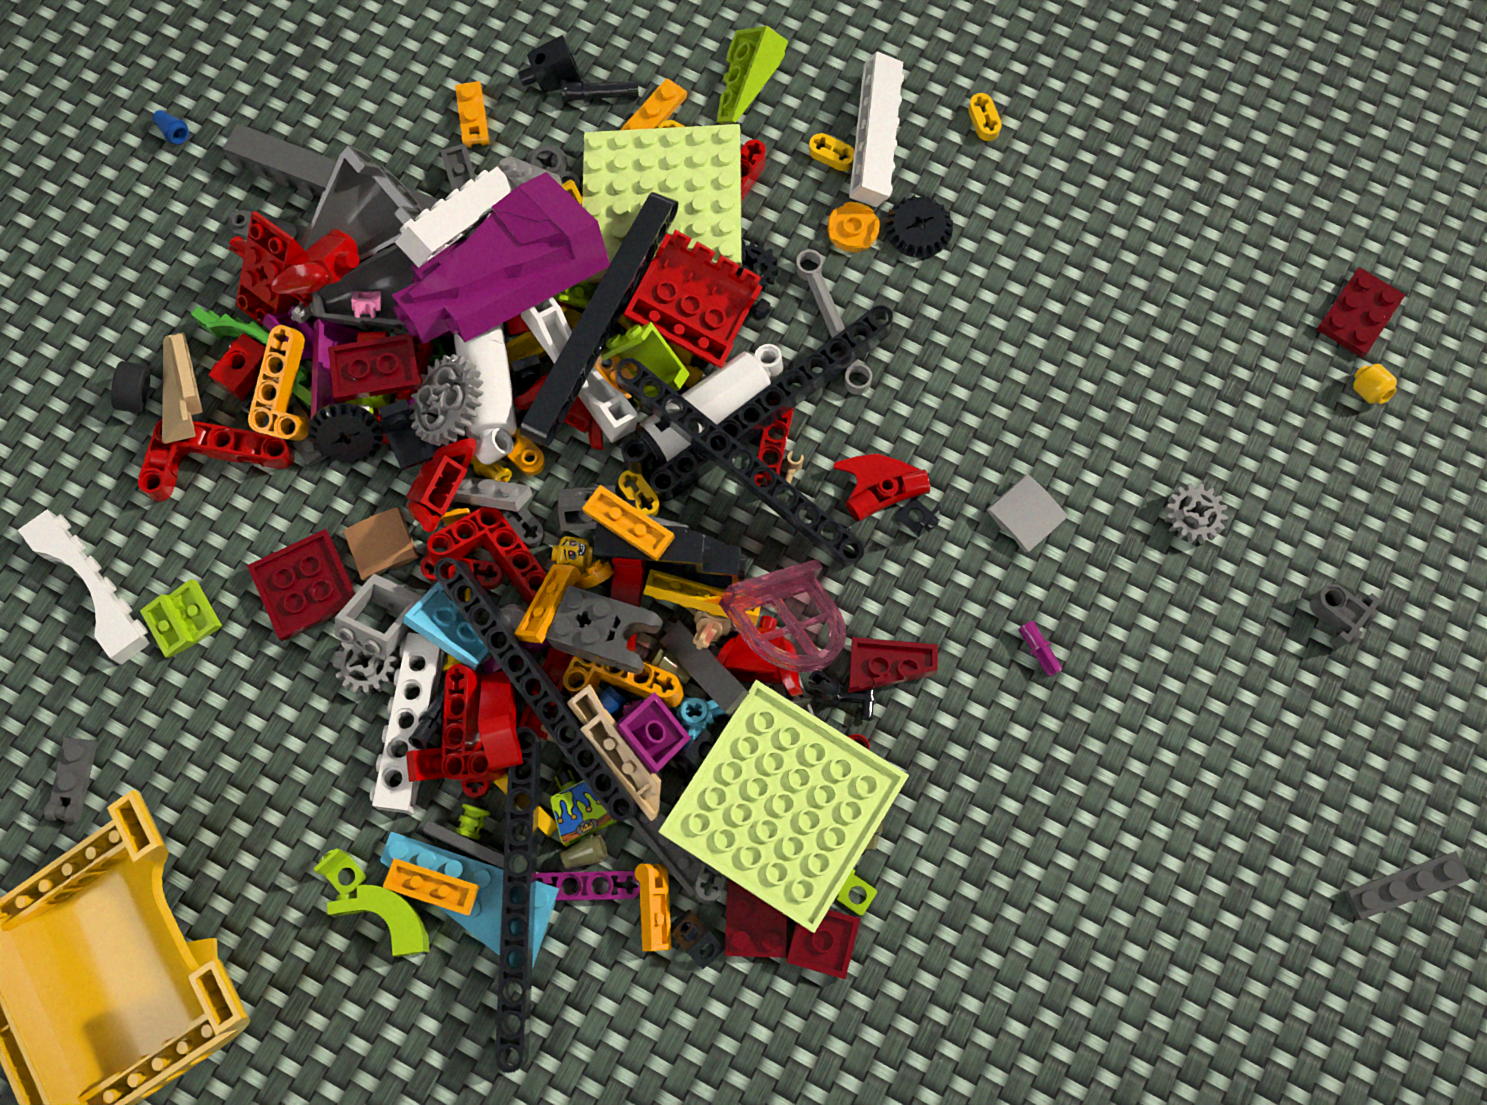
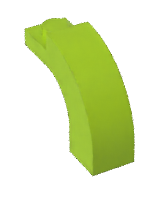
(403, 919)

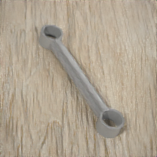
(830, 315)

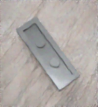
(521, 172)
(492, 493)

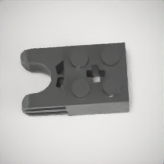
(600, 628)

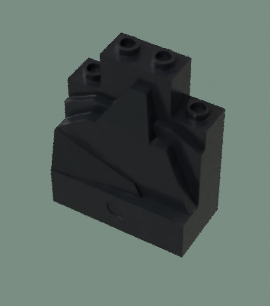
(687, 556)

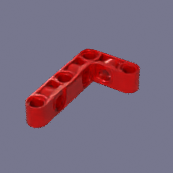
(164, 459)

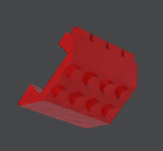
(694, 298)

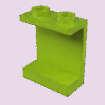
(652, 351)

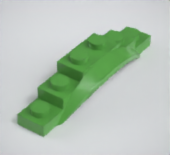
(234, 328)

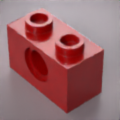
(242, 380)

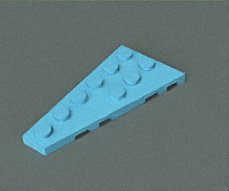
(487, 909)

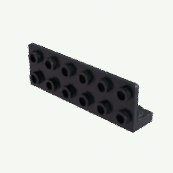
(412, 450)

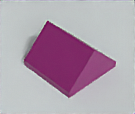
(653, 732)

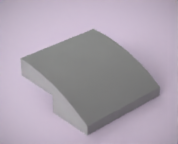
(1027, 513)

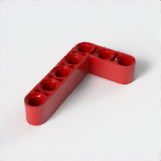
(490, 537)

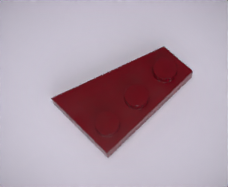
(889, 662)

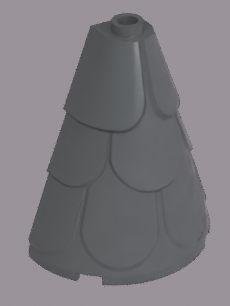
(362, 203)
(384, 272)

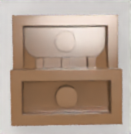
(381, 543)

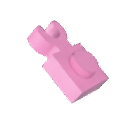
(366, 302)

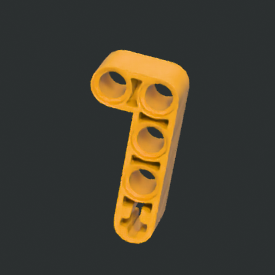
(283, 383)
(593, 673)

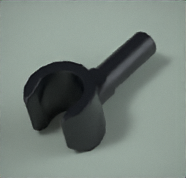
(761, 309)

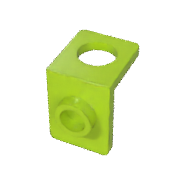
(332, 864)
(843, 895)

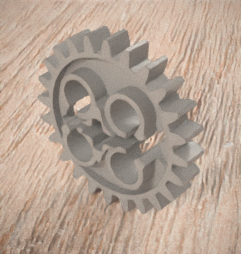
(448, 401)

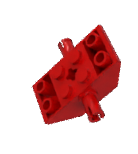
(264, 257)

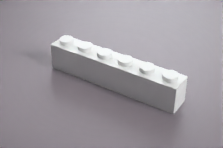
(876, 130)
(454, 217)

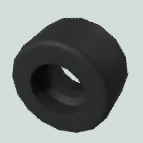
(130, 387)

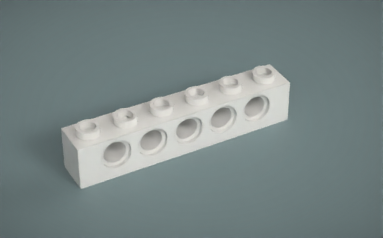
(404, 796)

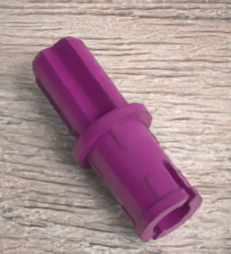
(1040, 648)

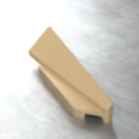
(179, 390)
(616, 751)

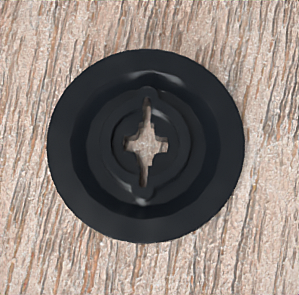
(914, 241)
(351, 419)

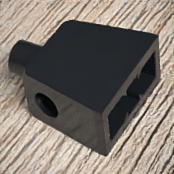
(550, 65)

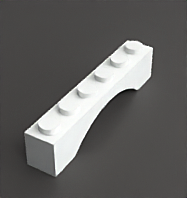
(601, 399)
(114, 627)

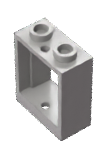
(385, 595)

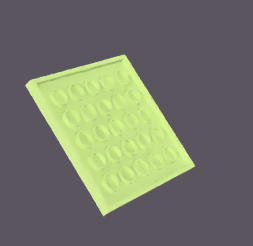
(683, 163)
(784, 805)

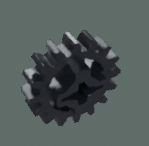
(759, 262)

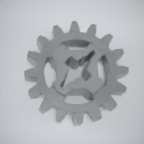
(1189, 522)
(355, 668)

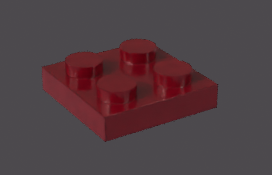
(828, 948)

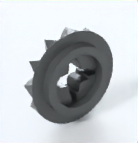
(548, 153)

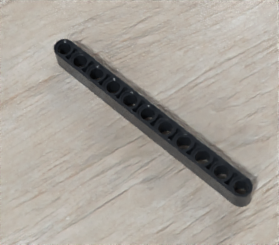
(598, 320)
(780, 391)
(732, 449)
(523, 680)
(525, 911)

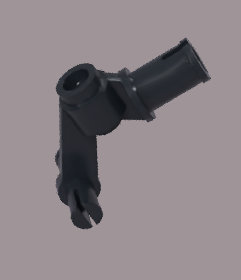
(830, 693)

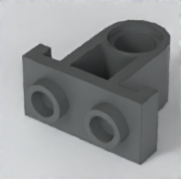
(1346, 614)

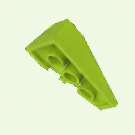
(752, 60)

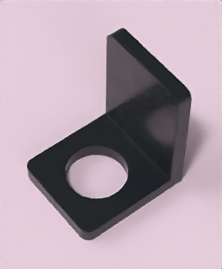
(929, 521)
(690, 760)
(693, 936)

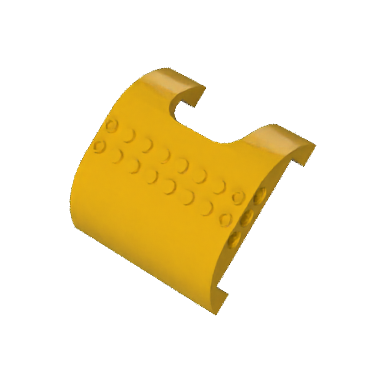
(100, 977)

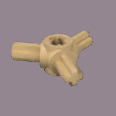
(710, 627)

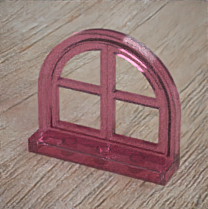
(772, 589)

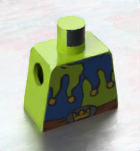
(577, 810)

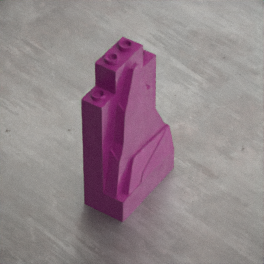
(517, 258)

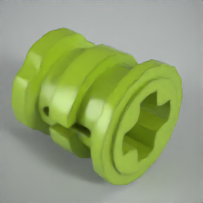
(471, 821)

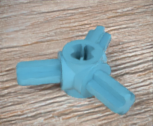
(695, 724)

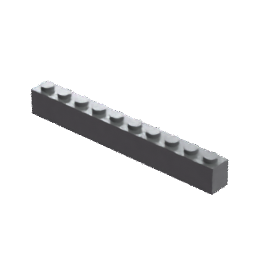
(290, 164)

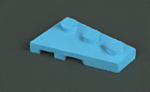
(446, 627)

